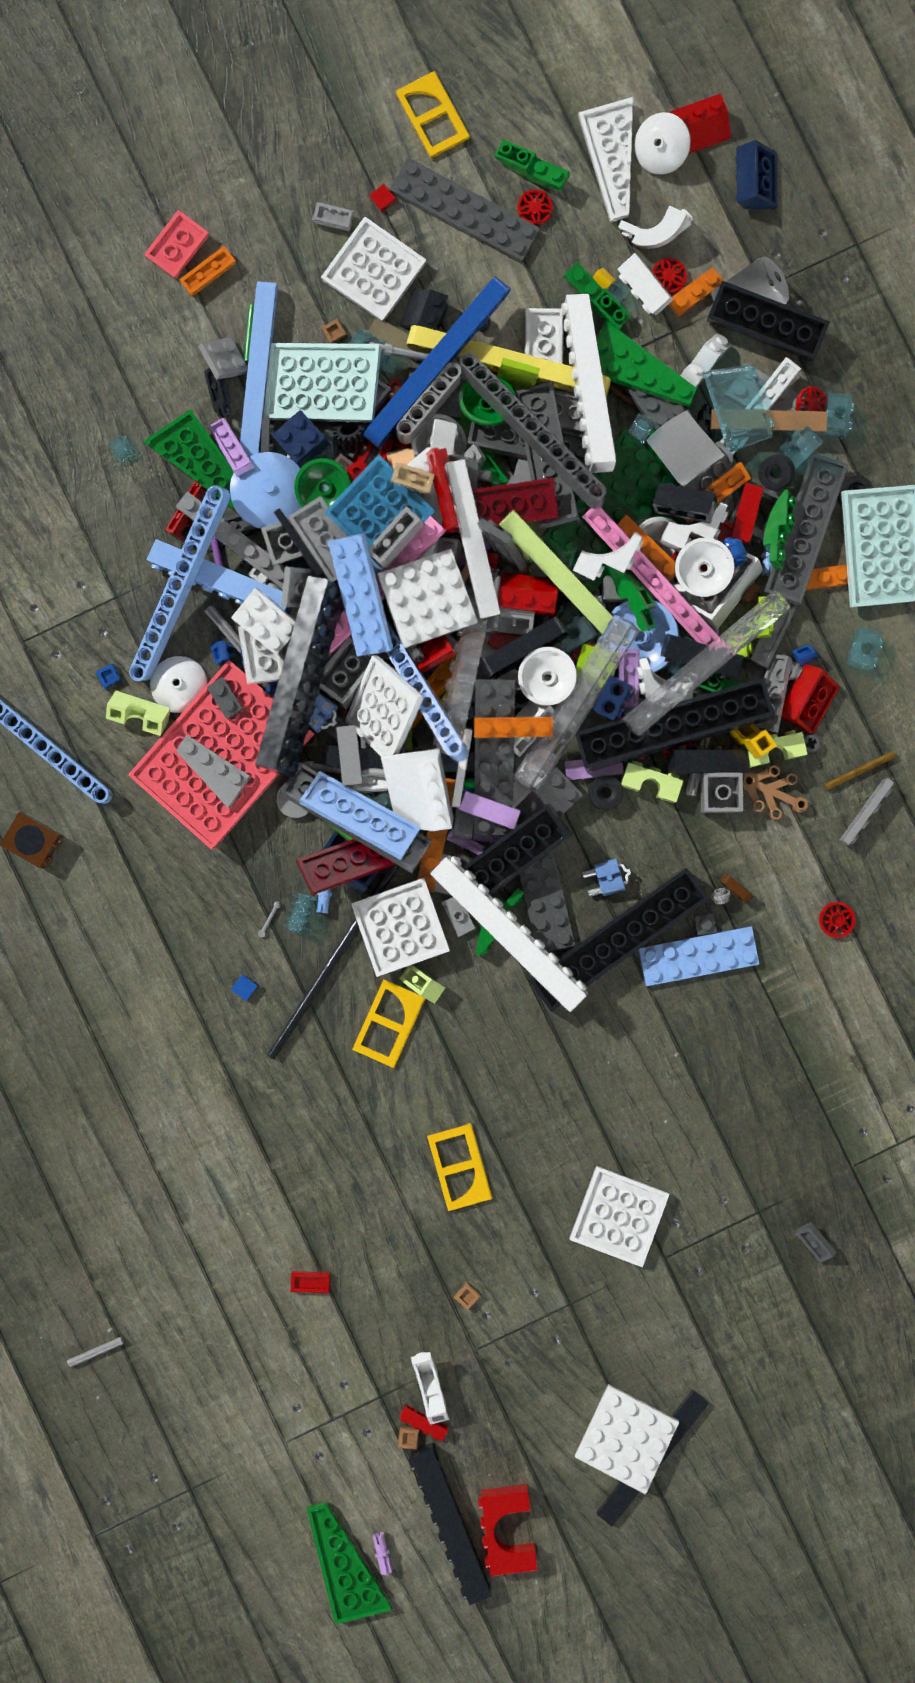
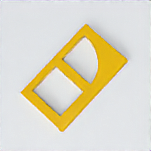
(433, 87)
(412, 1005)
(480, 1188)

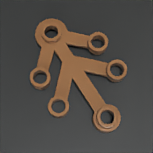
(770, 791)

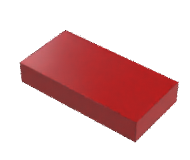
(310, 1282)

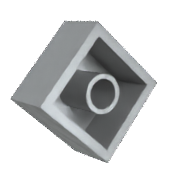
(721, 792)

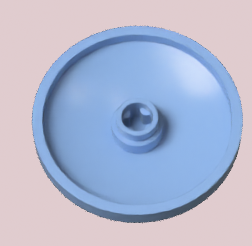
(265, 489)
(650, 642)

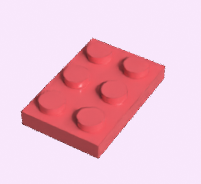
(176, 244)

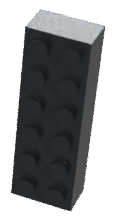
(767, 321)
(519, 849)

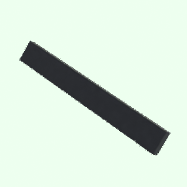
(624, 1494)

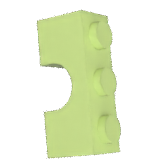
(125, 706)
(791, 745)
(668, 785)

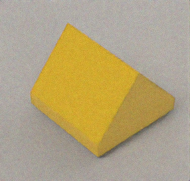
(603, 278)

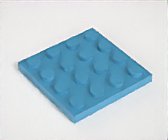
(374, 503)

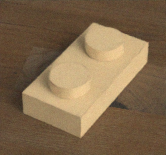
(412, 478)

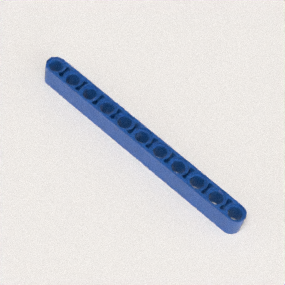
(442, 354)

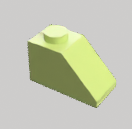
(422, 983)

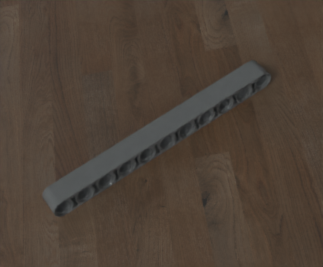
(484, 382)

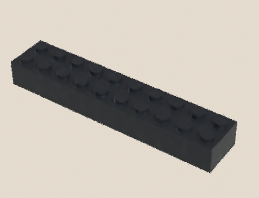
(300, 677)
(683, 724)
(628, 931)

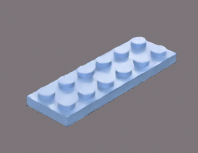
(360, 595)
(360, 815)
(698, 956)

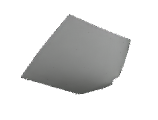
(756, 279)
(684, 448)

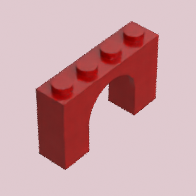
(502, 1557)

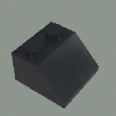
(425, 309)

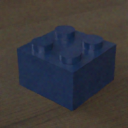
(300, 439)

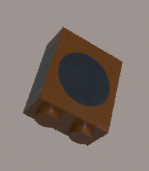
(32, 840)

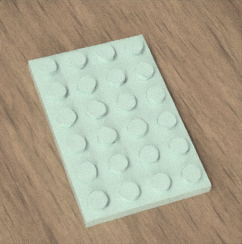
(322, 381)
(880, 545)

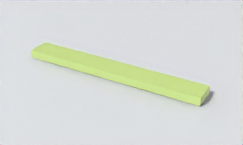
(556, 571)

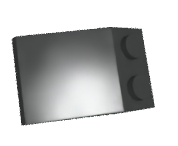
(556, 791)

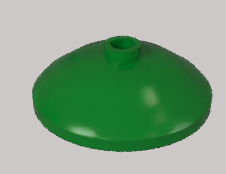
(473, 406)
(313, 476)

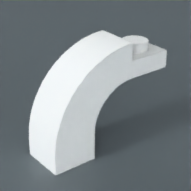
(659, 235)

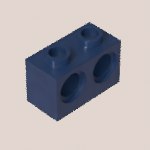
(609, 695)

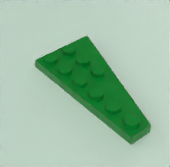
(638, 369)
(193, 452)
(347, 1579)

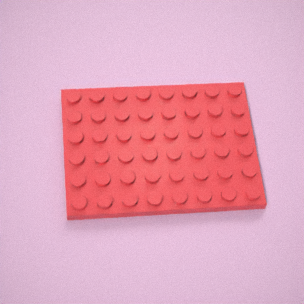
(236, 740)

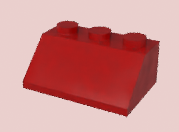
(706, 122)
(527, 593)
(809, 699)

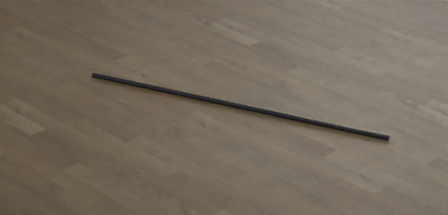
(354, 927)

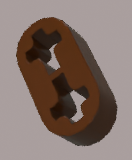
(734, 887)

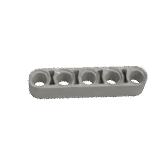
(426, 411)

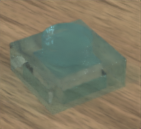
(619, 290)
(121, 448)

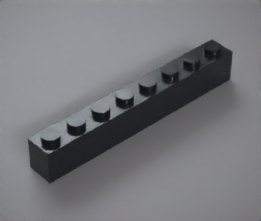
(450, 1523)

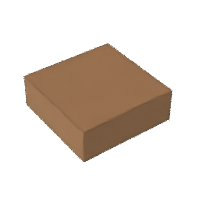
(334, 332)
(467, 1296)
(408, 1438)

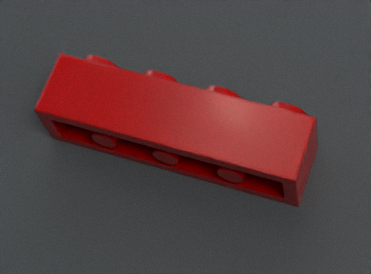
(419, 1421)

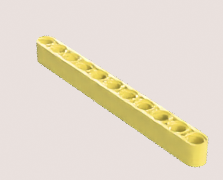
(425, 339)

